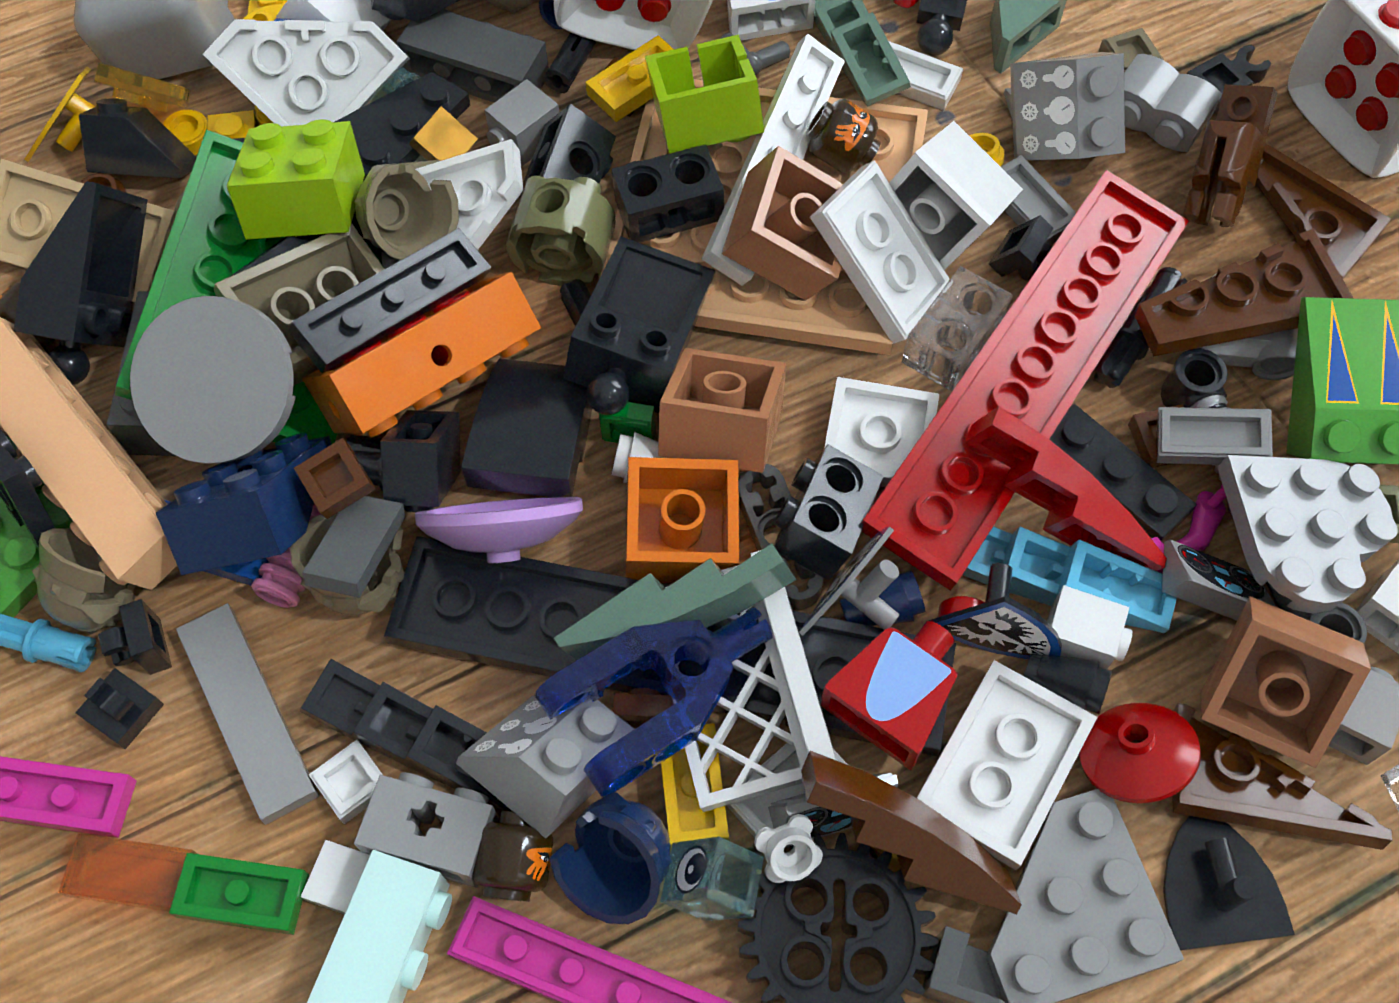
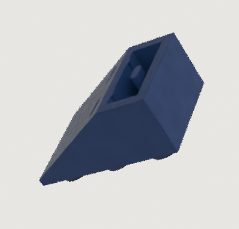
(242, 508)

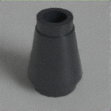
(1071, 678)

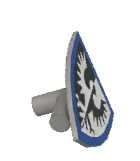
(864, 593)

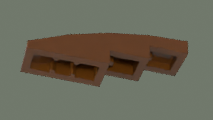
(926, 843)

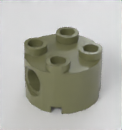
(561, 229)

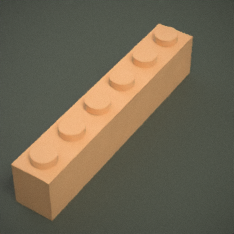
(81, 464)

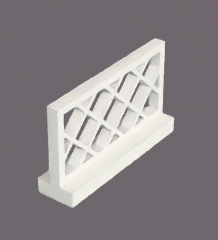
(798, 703)

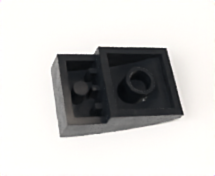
(528, 431)

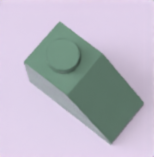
(1020, 27)

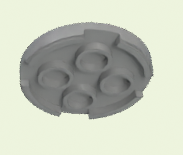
(212, 380)

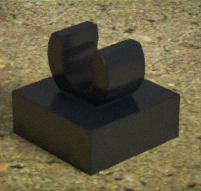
(1022, 248)
(138, 640)
(119, 707)

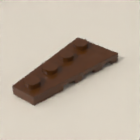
(1242, 298)

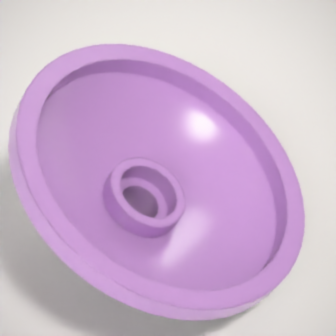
(500, 525)

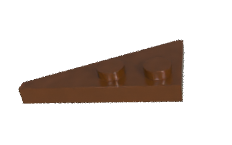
(1310, 201)
(1263, 792)

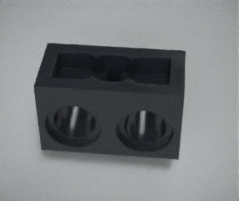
(668, 193)
(827, 512)

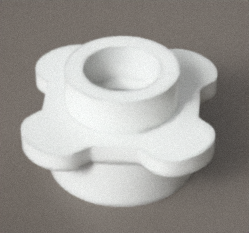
(795, 863)

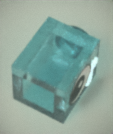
(712, 879)

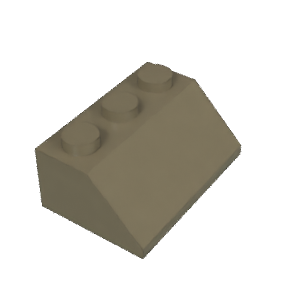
(301, 282)

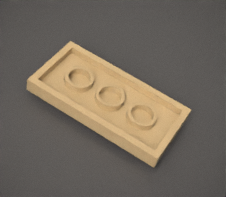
(37, 200)

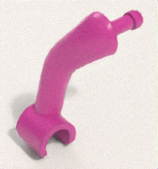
(1204, 521)

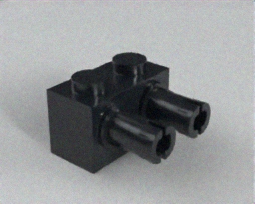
(414, 459)

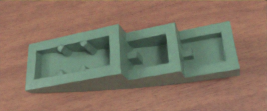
(863, 47)
(699, 595)

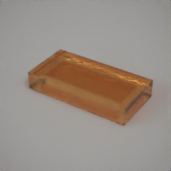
(123, 872)

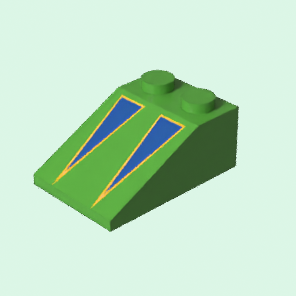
(1346, 381)

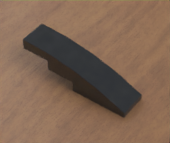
(395, 726)

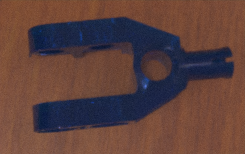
(659, 649)

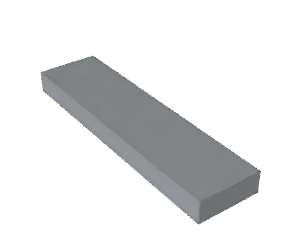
(247, 714)

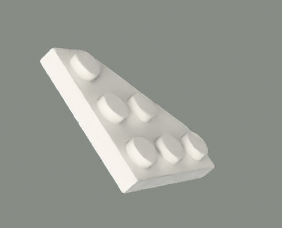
(306, 66)
(485, 185)

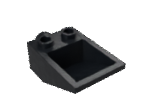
(85, 277)
(636, 326)

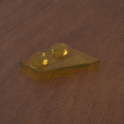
(142, 89)

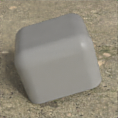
(152, 35)

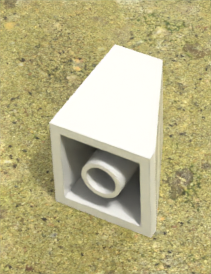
(953, 192)

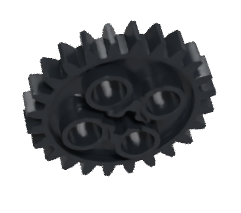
(891, 940)

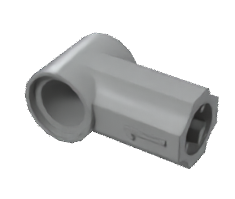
(1268, 355)

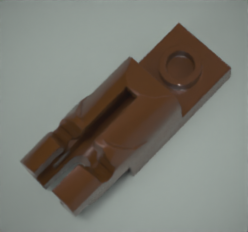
(1230, 154)

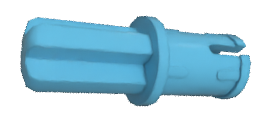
(47, 643)

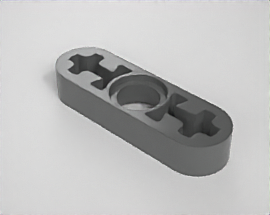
(757, 522)

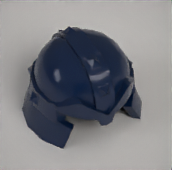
(617, 860)

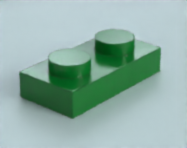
(239, 893)

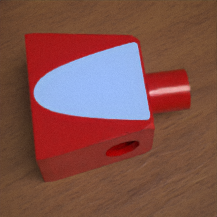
(894, 690)

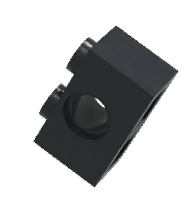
(572, 148)

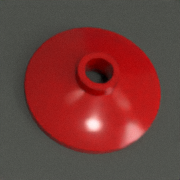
(1145, 769)

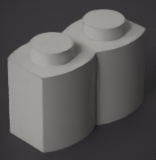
(1167, 103)

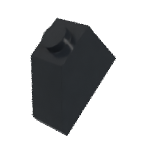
(131, 142)

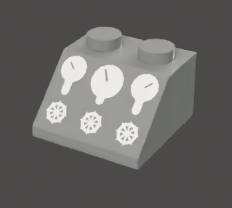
(1068, 107)
(540, 761)

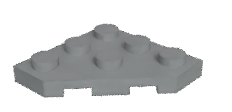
(1083, 910)

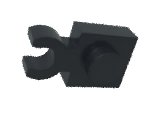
(1239, 71)

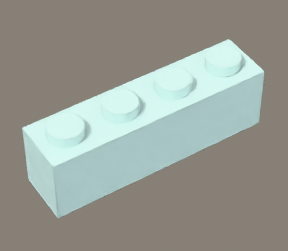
(384, 934)

